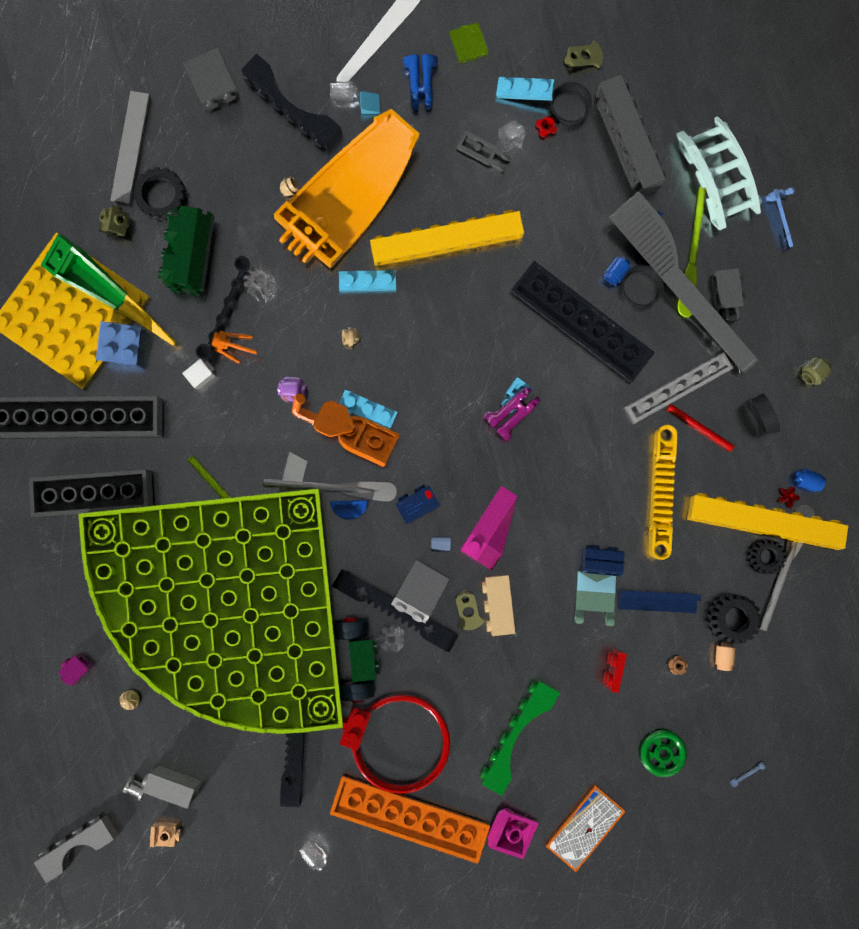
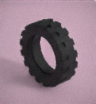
(154, 175)

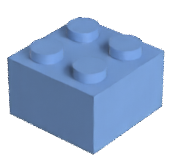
(118, 343)

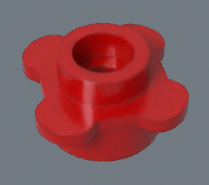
(549, 121)

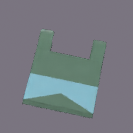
(595, 594)

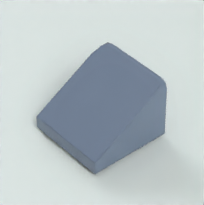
(440, 544)

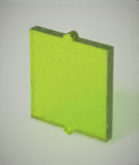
(468, 42)

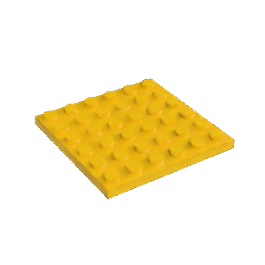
(61, 321)

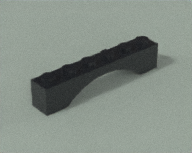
(319, 126)

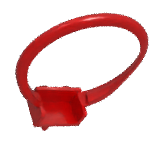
(354, 729)

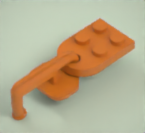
(367, 440)

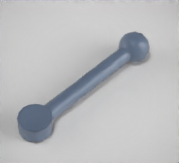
(734, 782)

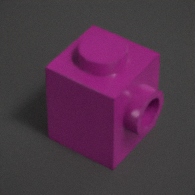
(74, 669)

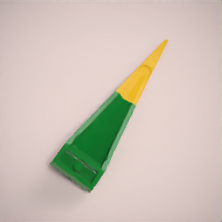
(79, 270)

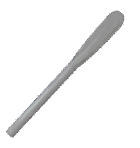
(366, 490)
(791, 549)

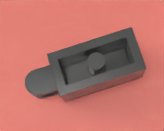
(728, 293)

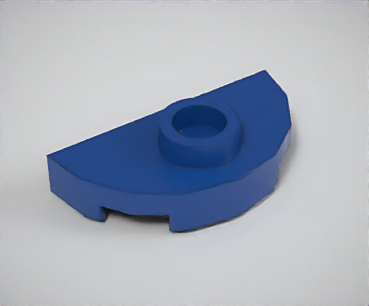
(349, 509)

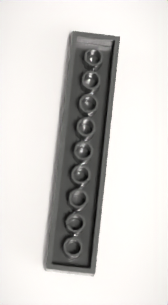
(80, 417)

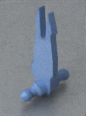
(776, 196)

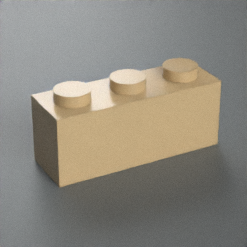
(498, 605)

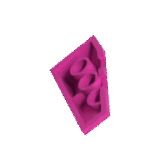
(491, 531)

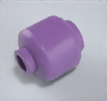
(290, 387)

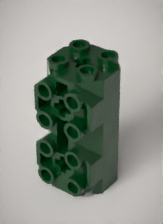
(187, 250)

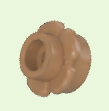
(673, 665)

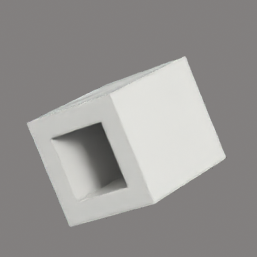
(199, 374)

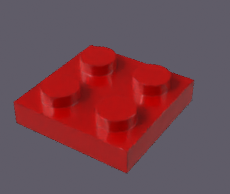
(615, 671)

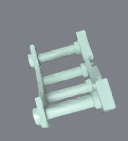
(706, 175)

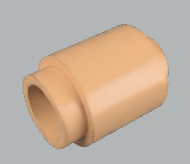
(725, 656)

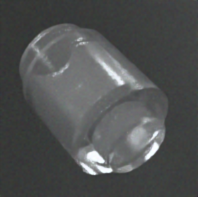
(343, 91)
(313, 855)

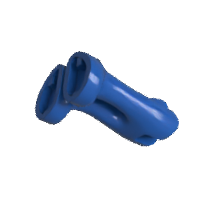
(416, 91)

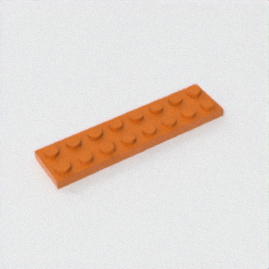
(410, 819)

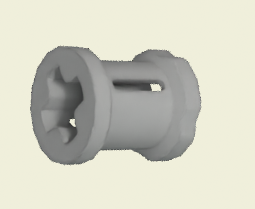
(135, 788)

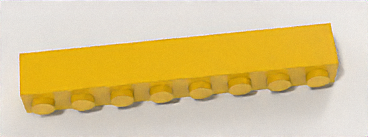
(447, 238)
(768, 522)

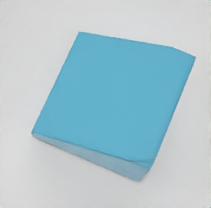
(369, 103)

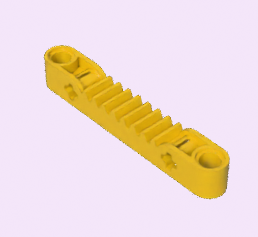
(662, 492)

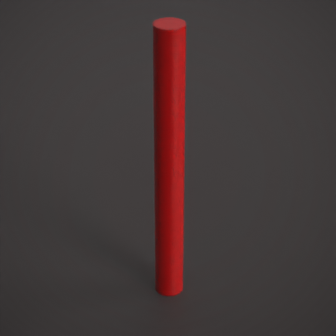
(700, 427)

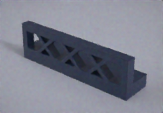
(658, 601)

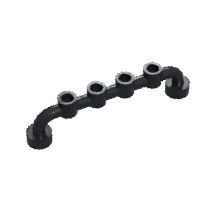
(242, 264)

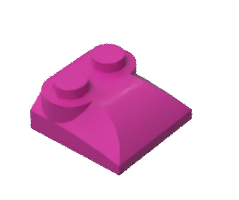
(511, 833)

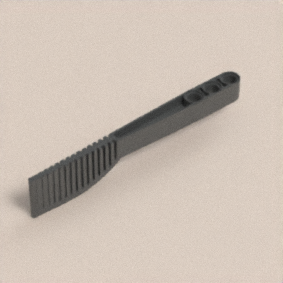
(655, 243)

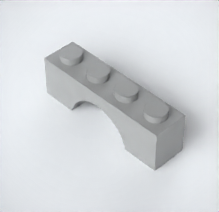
(96, 836)

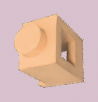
(169, 828)

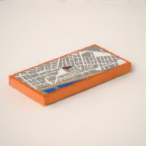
(585, 828)

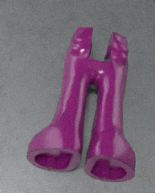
(505, 429)

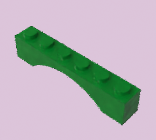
(540, 700)

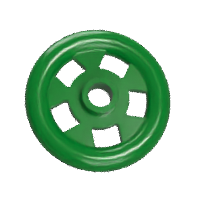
(675, 741)

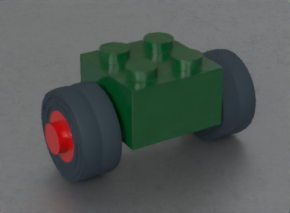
(362, 659)

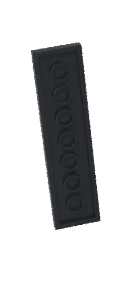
(582, 321)

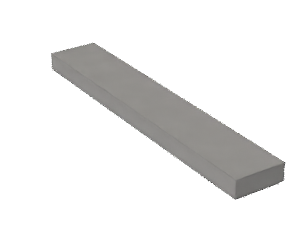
(130, 148)
(679, 387)

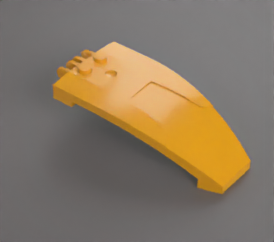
(348, 190)

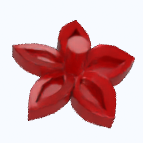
(789, 496)

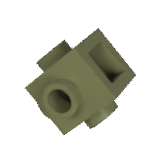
(113, 221)

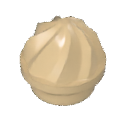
(289, 186)
(350, 336)
(129, 699)

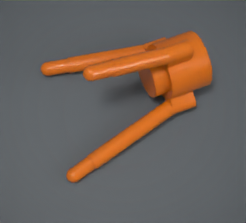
(220, 342)

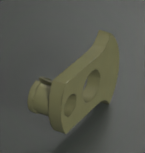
(575, 59)
(468, 622)

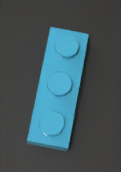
(525, 88)
(367, 280)
(368, 409)

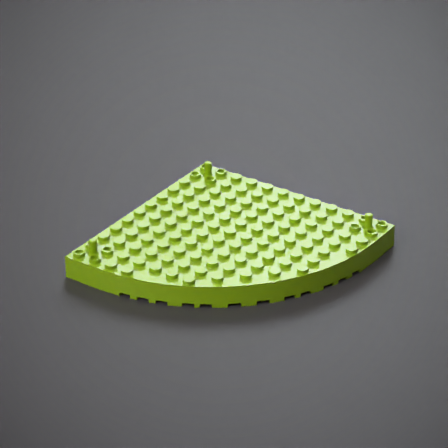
(222, 606)

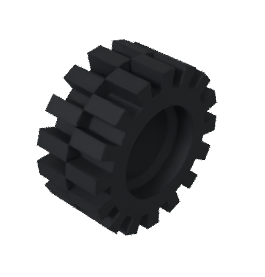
(755, 556)

